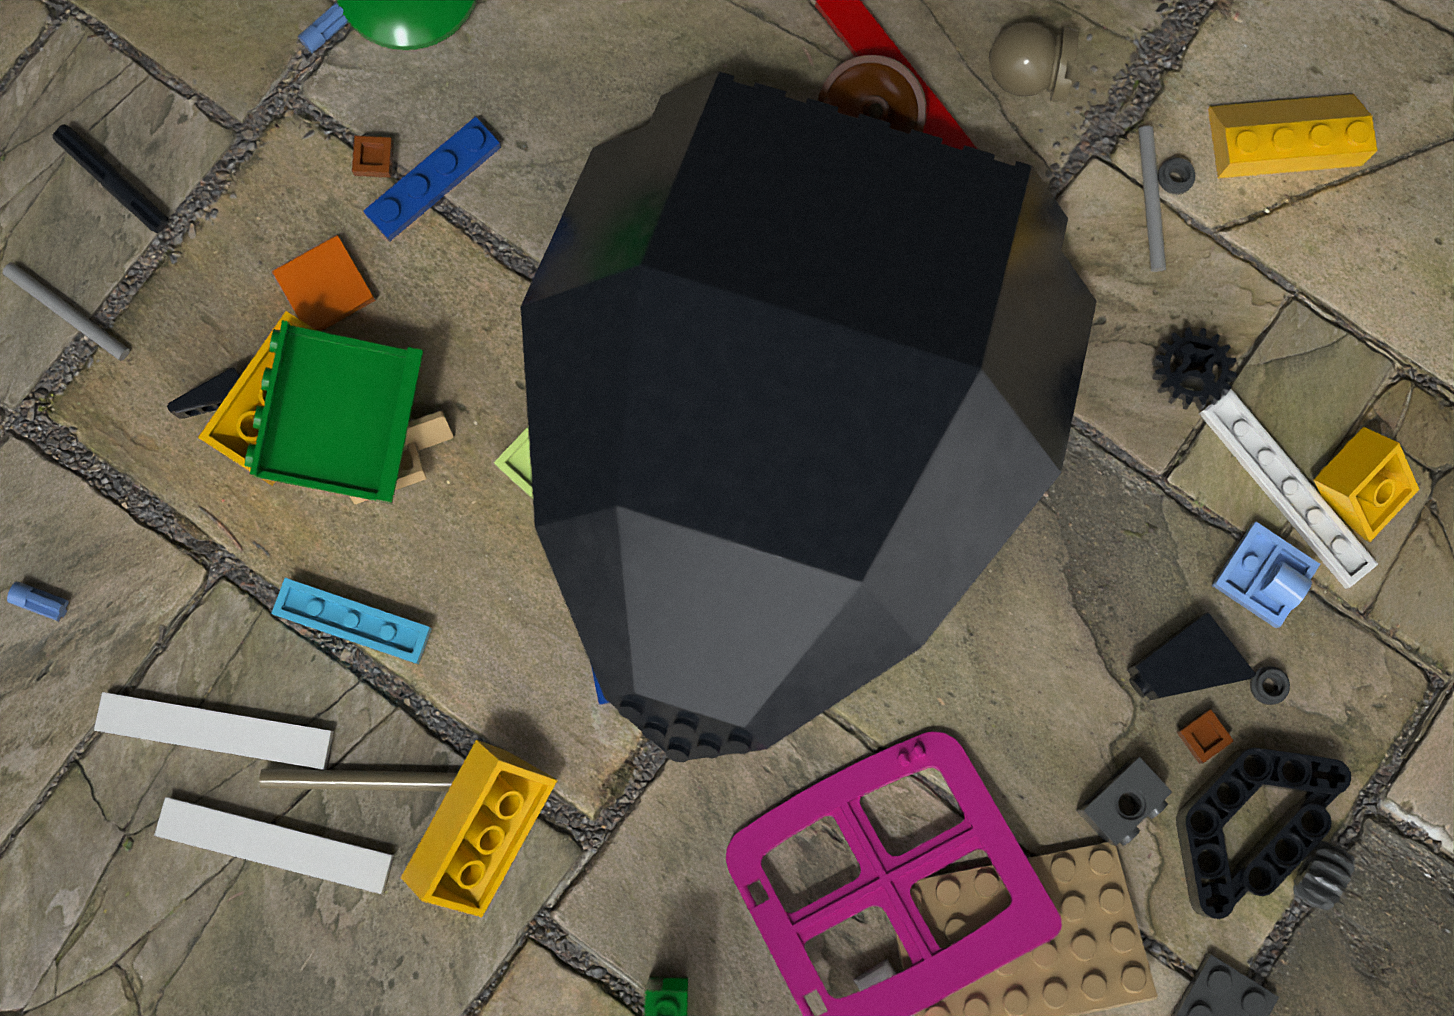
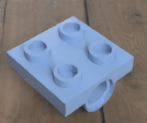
(1266, 575)

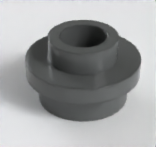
(1183, 168)
(1280, 681)

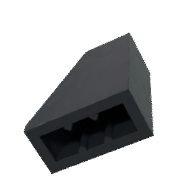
(1190, 661)

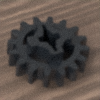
(1187, 354)

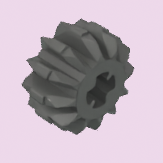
(1324, 875)

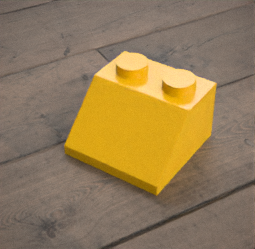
(1367, 482)

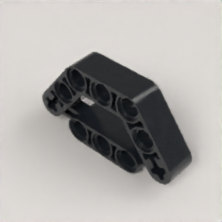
(1300, 843)

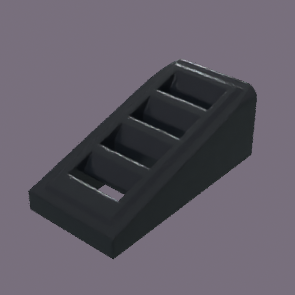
(204, 397)

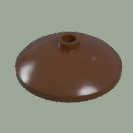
(879, 80)

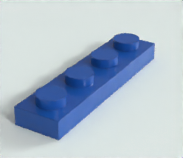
(432, 179)

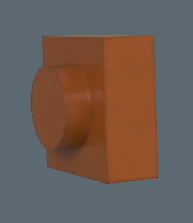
(372, 156)
(1205, 736)

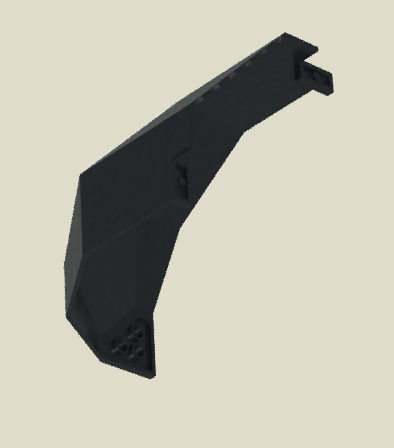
(787, 401)

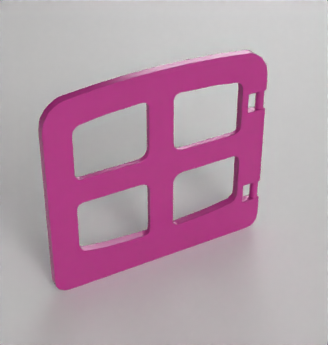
(887, 883)

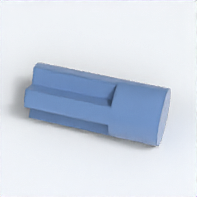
(323, 28)
(37, 601)

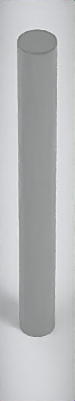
(1152, 199)
(66, 311)

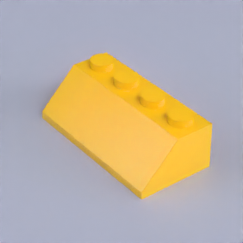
(1291, 135)
(232, 424)
(477, 830)

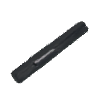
(110, 178)

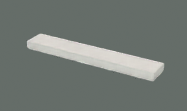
(1289, 489)
(214, 730)
(274, 845)

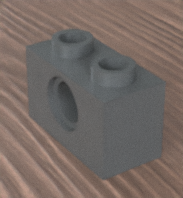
(1102, 807)

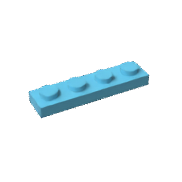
(351, 621)

